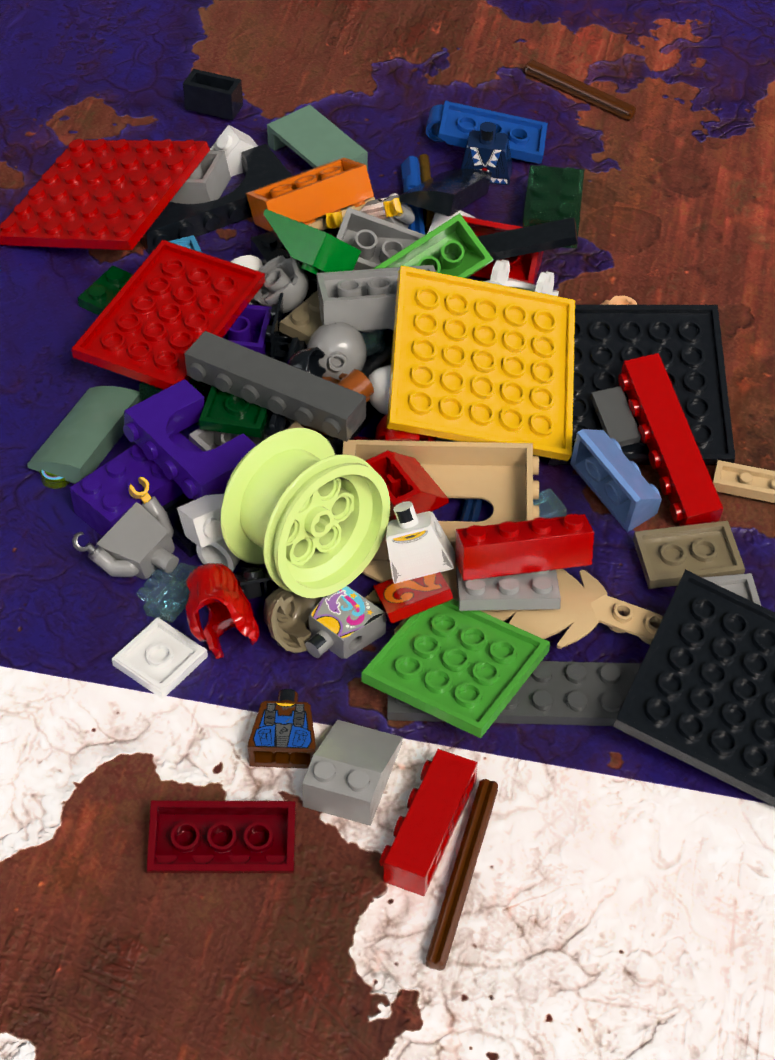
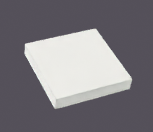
(159, 657)

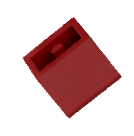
(407, 482)

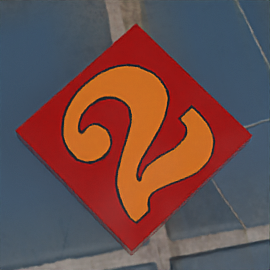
(412, 596)

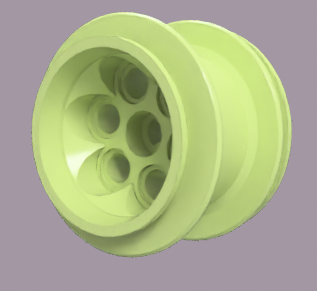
(305, 512)

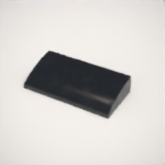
(449, 191)

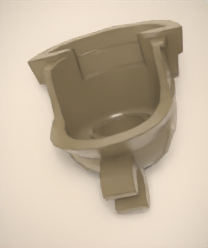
(288, 618)

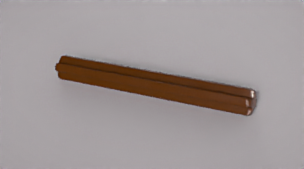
(580, 90)

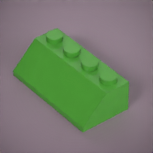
(450, 248)

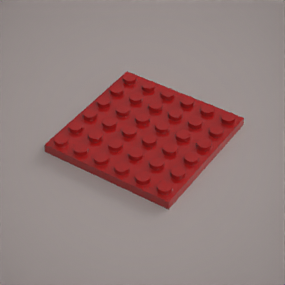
(102, 194)

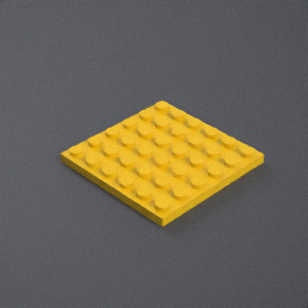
(482, 363)

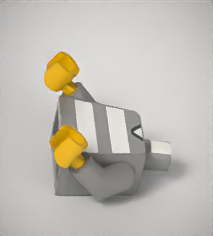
(386, 208)

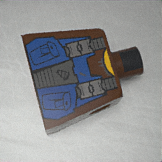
(282, 733)

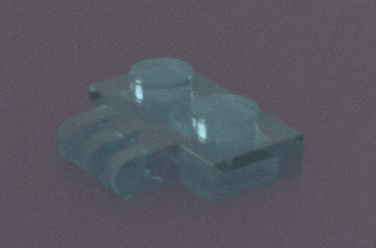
(166, 593)

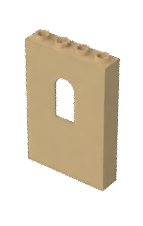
(469, 471)

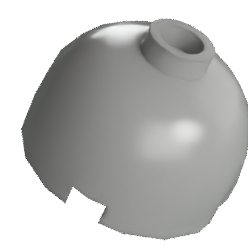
(283, 277)
(342, 348)

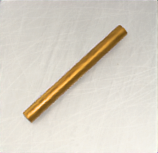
(426, 175)

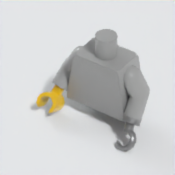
(137, 541)

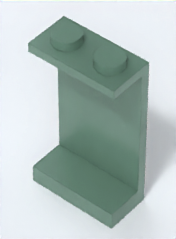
(314, 138)

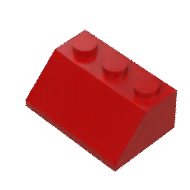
(521, 267)

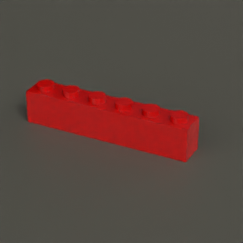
(670, 441)

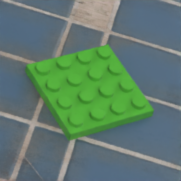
(456, 665)

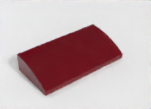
(222, 837)

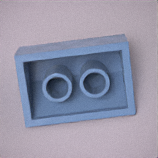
(614, 478)

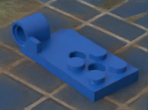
(455, 121)

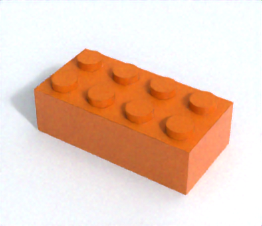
(313, 193)

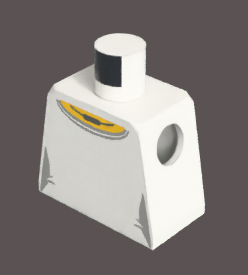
(417, 544)

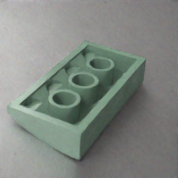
(86, 433)

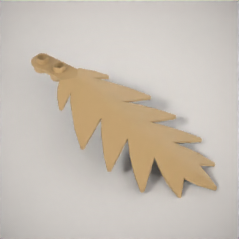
(580, 608)

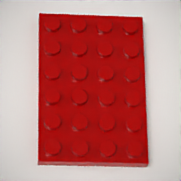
(165, 312)

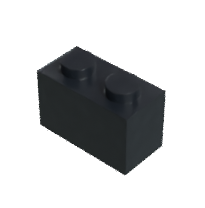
(213, 94)

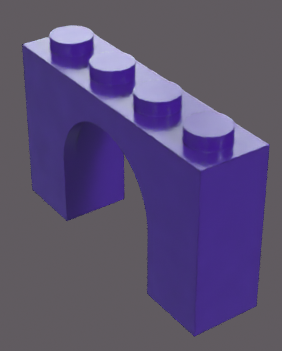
(164, 415)

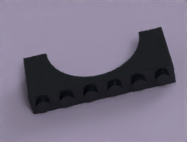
(184, 220)

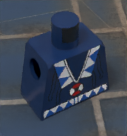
(489, 153)

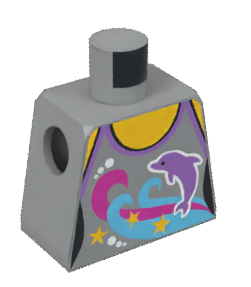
(344, 624)

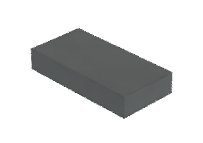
(616, 415)

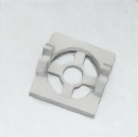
(500, 276)

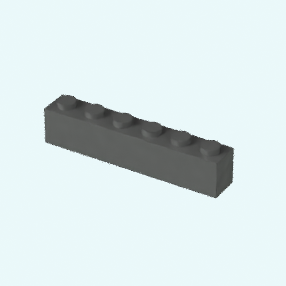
(276, 386)

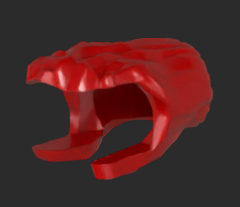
(228, 607)

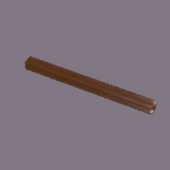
(461, 875)

